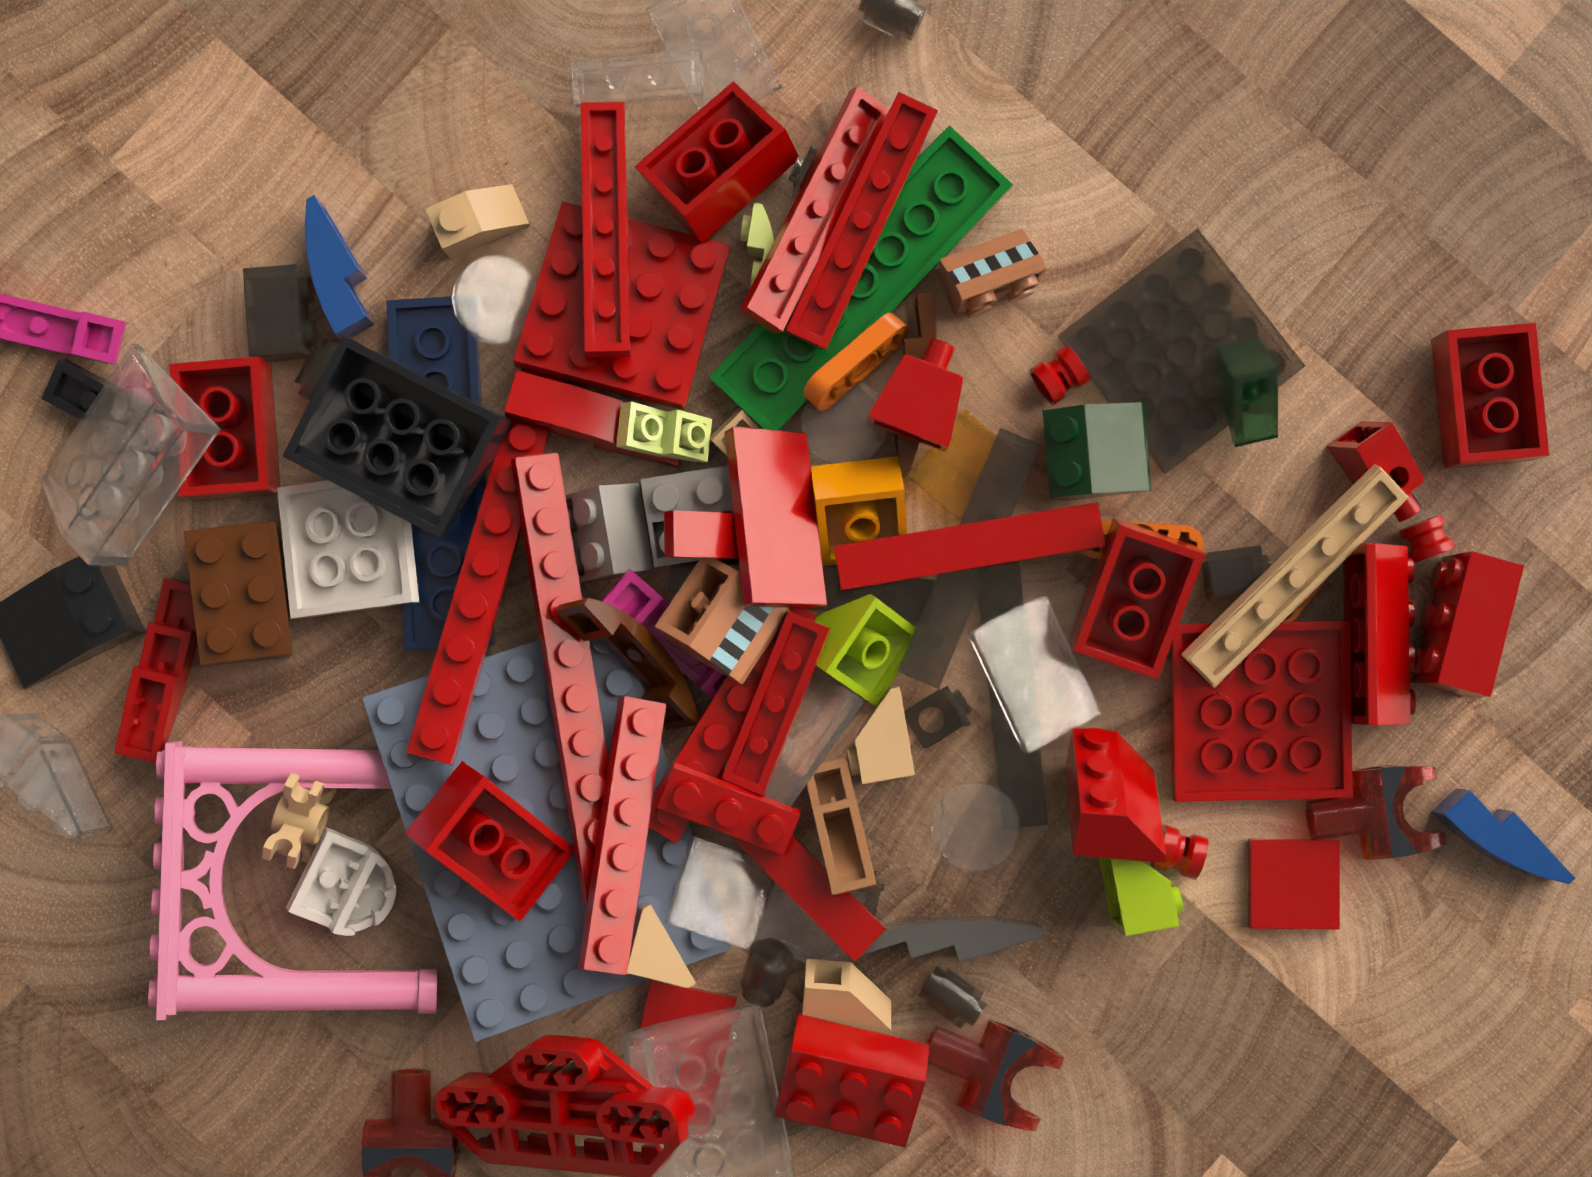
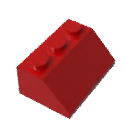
(718, 161)
(1112, 799)

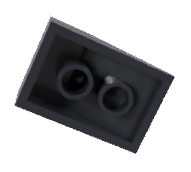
(66, 619)

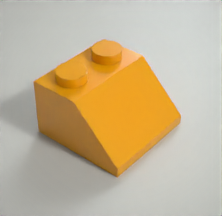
(858, 502)

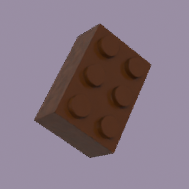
(238, 593)

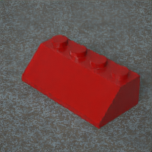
(1380, 621)

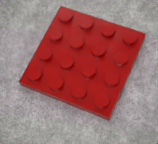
(670, 311)
(1271, 724)

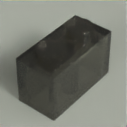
(279, 312)

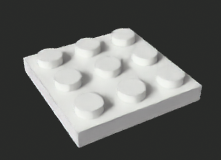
(343, 552)

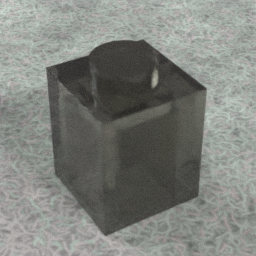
(1232, 570)

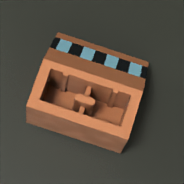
(991, 272)
(714, 625)

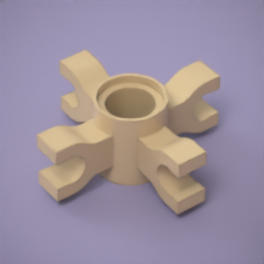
(298, 821)

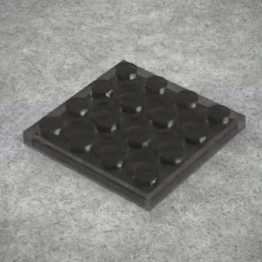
(1161, 340)

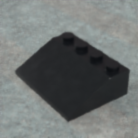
(396, 437)

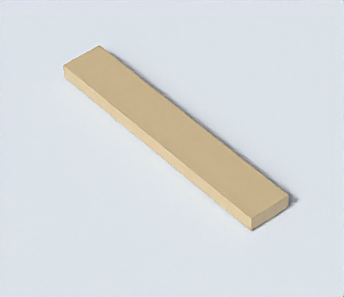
(1295, 575)

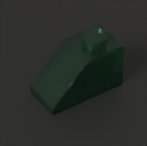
(1248, 390)

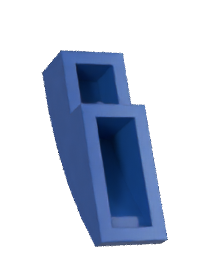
(334, 272)
(1499, 836)

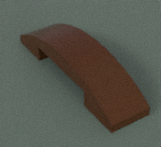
(639, 651)

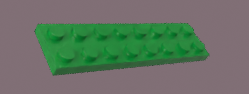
(937, 207)

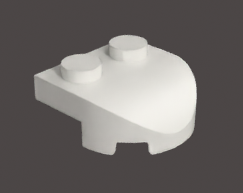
(344, 885)

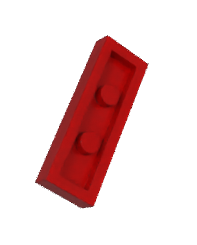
(728, 808)

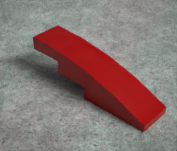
(571, 413)
(161, 675)

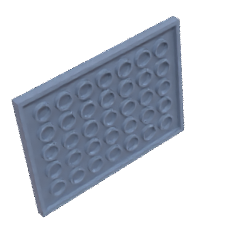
(504, 966)

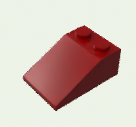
(490, 841)

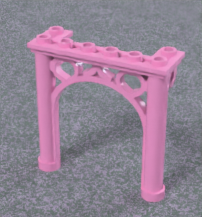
(275, 987)

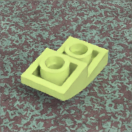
(758, 235)
(664, 433)

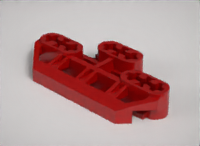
(586, 1097)

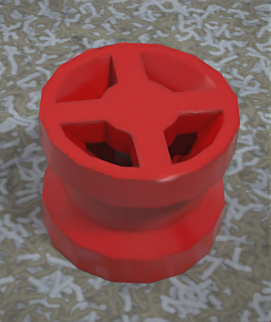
(1427, 538)

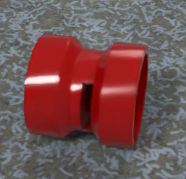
(1059, 375)
(1183, 852)

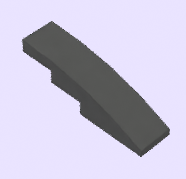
(967, 934)

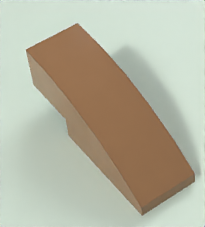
(840, 828)

